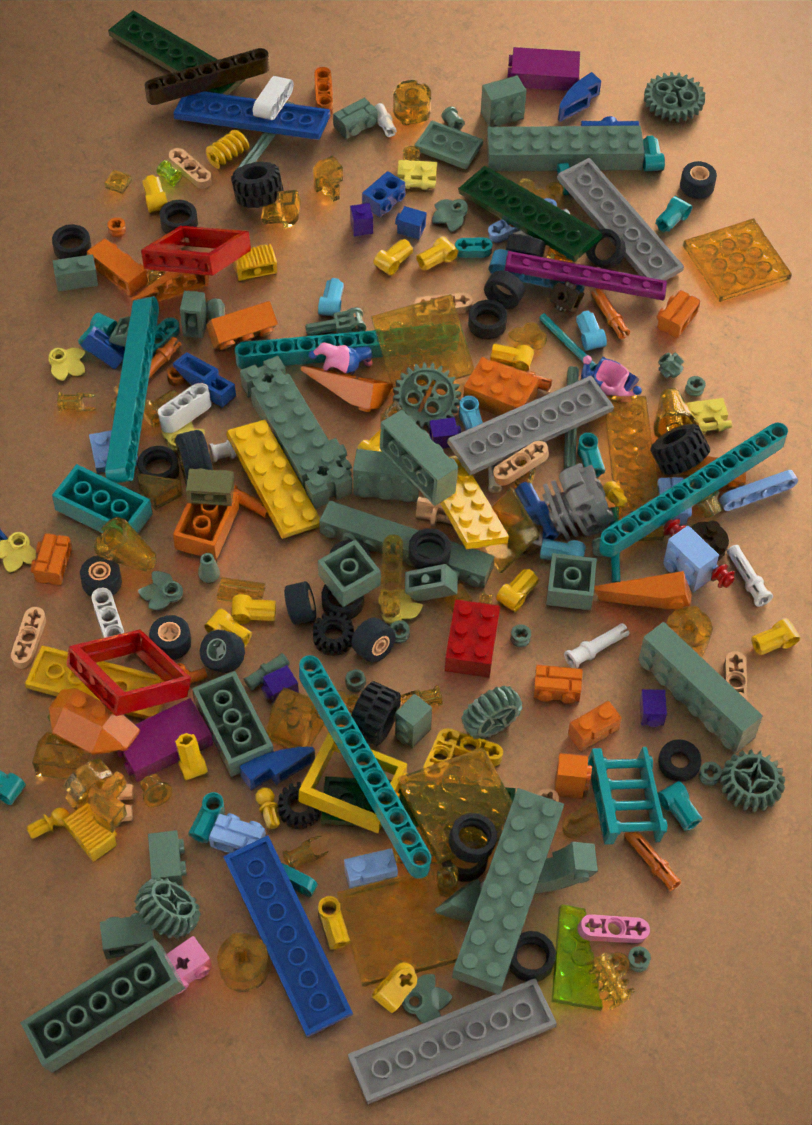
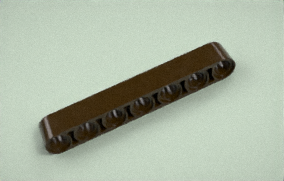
(207, 76)

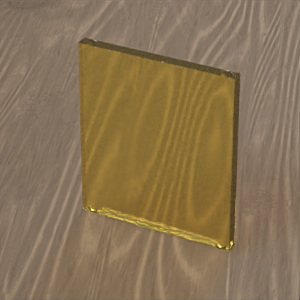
(518, 527)

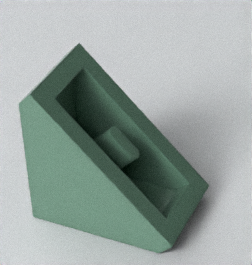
(462, 903)

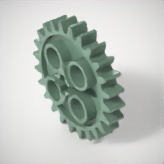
(674, 96)
(409, 388)

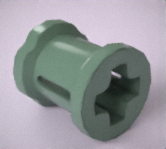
(451, 116)

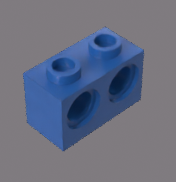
(384, 194)

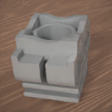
(580, 502)

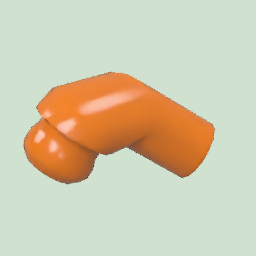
(196, 675)

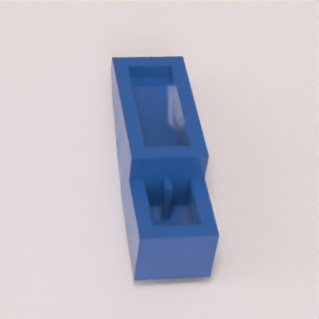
(579, 96)
(198, 371)
(276, 766)

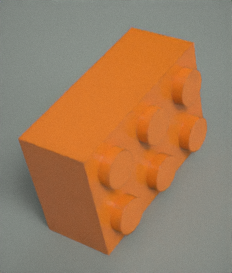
(242, 325)
(500, 387)
(205, 527)

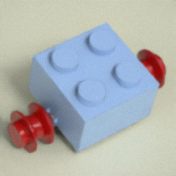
(691, 554)

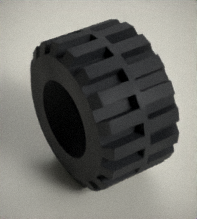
(257, 184)
(680, 449)
(376, 712)

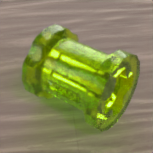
(169, 173)

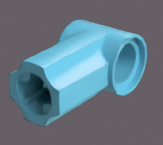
(331, 299)
(592, 335)
(469, 417)
(572, 547)

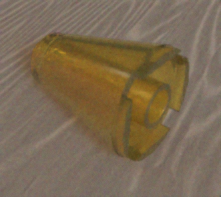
(671, 412)
(124, 546)

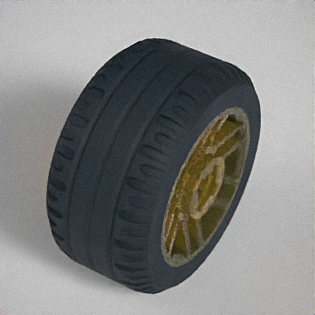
(192, 452)

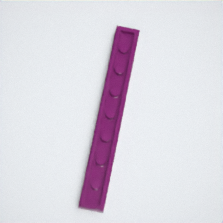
(586, 275)

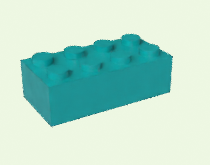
(97, 500)

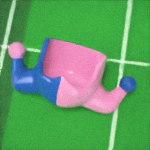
(343, 357)
(609, 376)

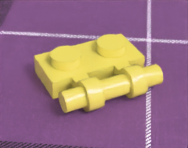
(417, 174)
(709, 411)

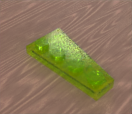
(571, 978)

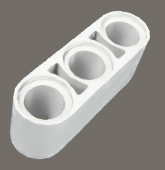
(273, 98)
(184, 408)
(106, 611)

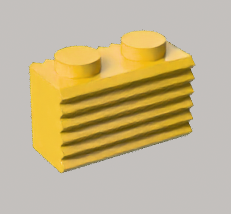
(256, 263)
(88, 833)

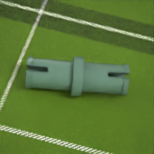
(256, 678)

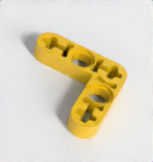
(451, 748)

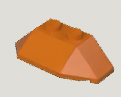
(90, 723)

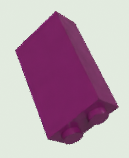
(545, 68)
(155, 744)

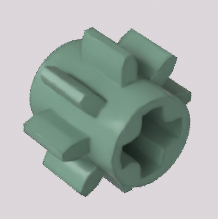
(670, 365)

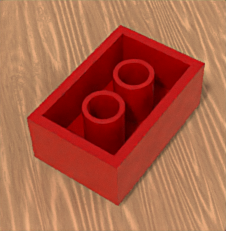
(472, 638)

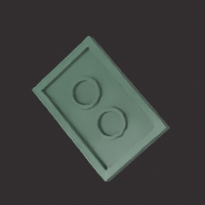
(449, 144)

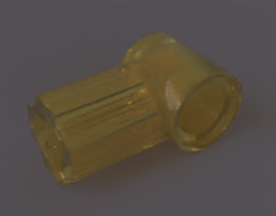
(151, 407)

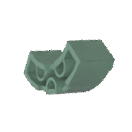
(568, 867)

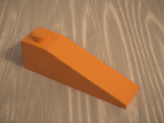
(173, 285)
(360, 392)
(658, 591)

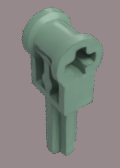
(342, 323)

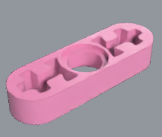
(623, 924)

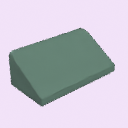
(120, 332)

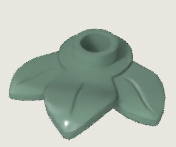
(448, 213)
(159, 591)
(430, 999)

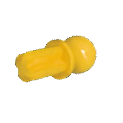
(614, 493)
(265, 798)
(45, 824)

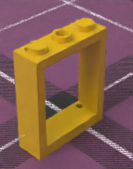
(335, 806)

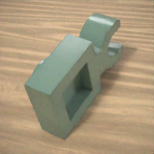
(342, 453)

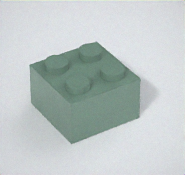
(503, 101)
(349, 573)
(571, 581)

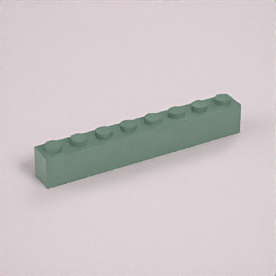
(349, 523)

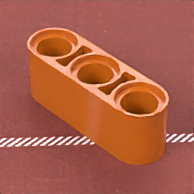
(323, 89)

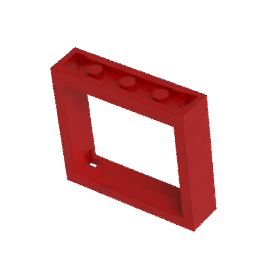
(166, 253)
(83, 660)

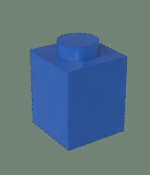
(411, 222)

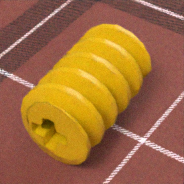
(226, 148)

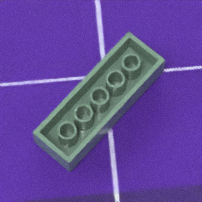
(699, 687)
(102, 1005)

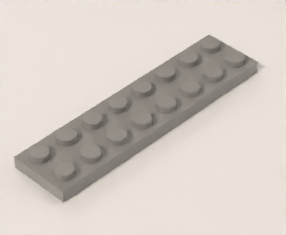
(612, 211)
(529, 423)
(451, 1041)

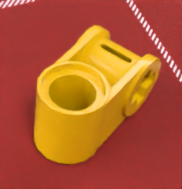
(392, 989)

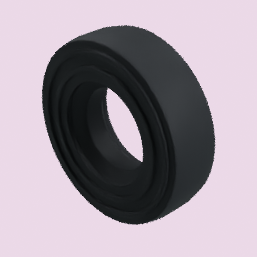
(673, 772)

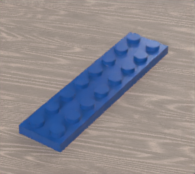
(238, 113)
(288, 936)

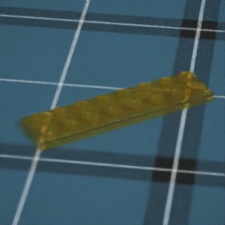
(631, 455)

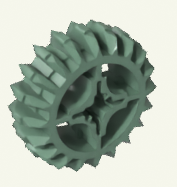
(492, 712)
(735, 776)
(167, 907)

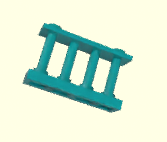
(607, 806)

